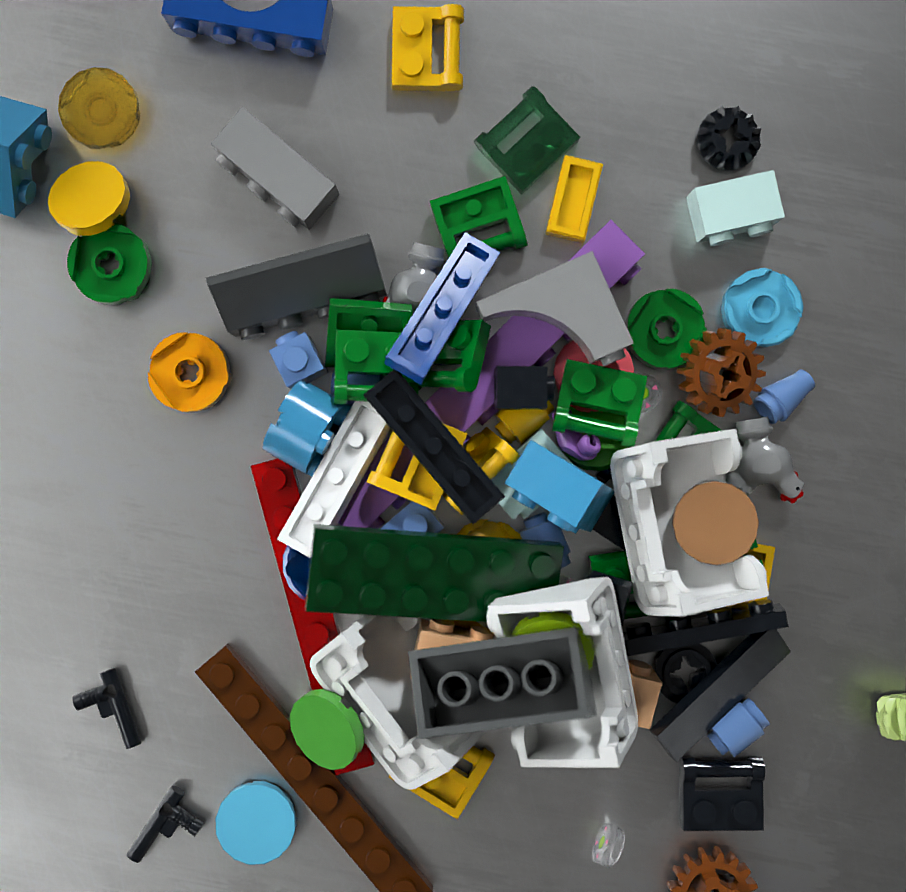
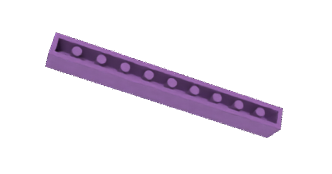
(517, 343)

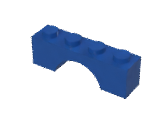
(286, 24)

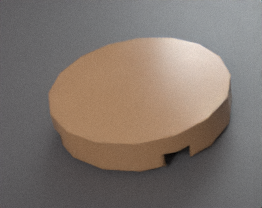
(715, 523)

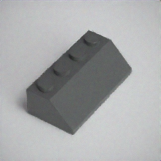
(296, 286)
(501, 683)

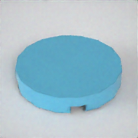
(762, 307)
(256, 822)

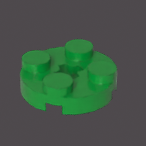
(126, 281)
(660, 306)

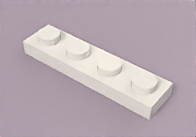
(336, 476)

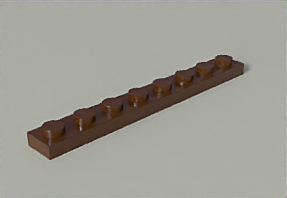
(317, 786)

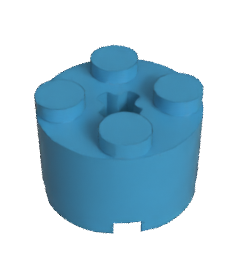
(304, 427)

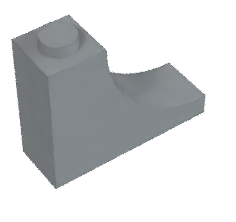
(574, 301)

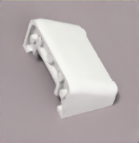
(647, 489)
(372, 675)
(584, 742)

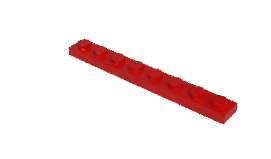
(278, 496)

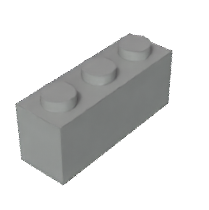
(274, 169)

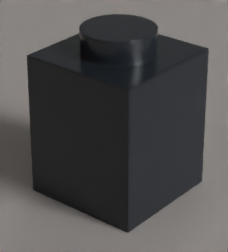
(522, 387)

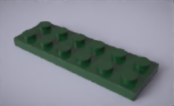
(422, 572)

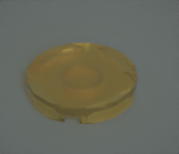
(99, 108)

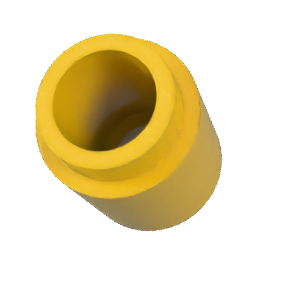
(521, 424)

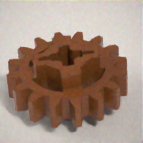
(739, 374)
(701, 876)

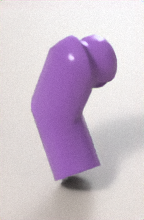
(578, 444)

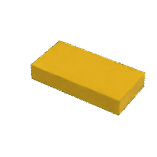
(574, 199)

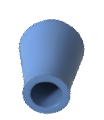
(783, 396)

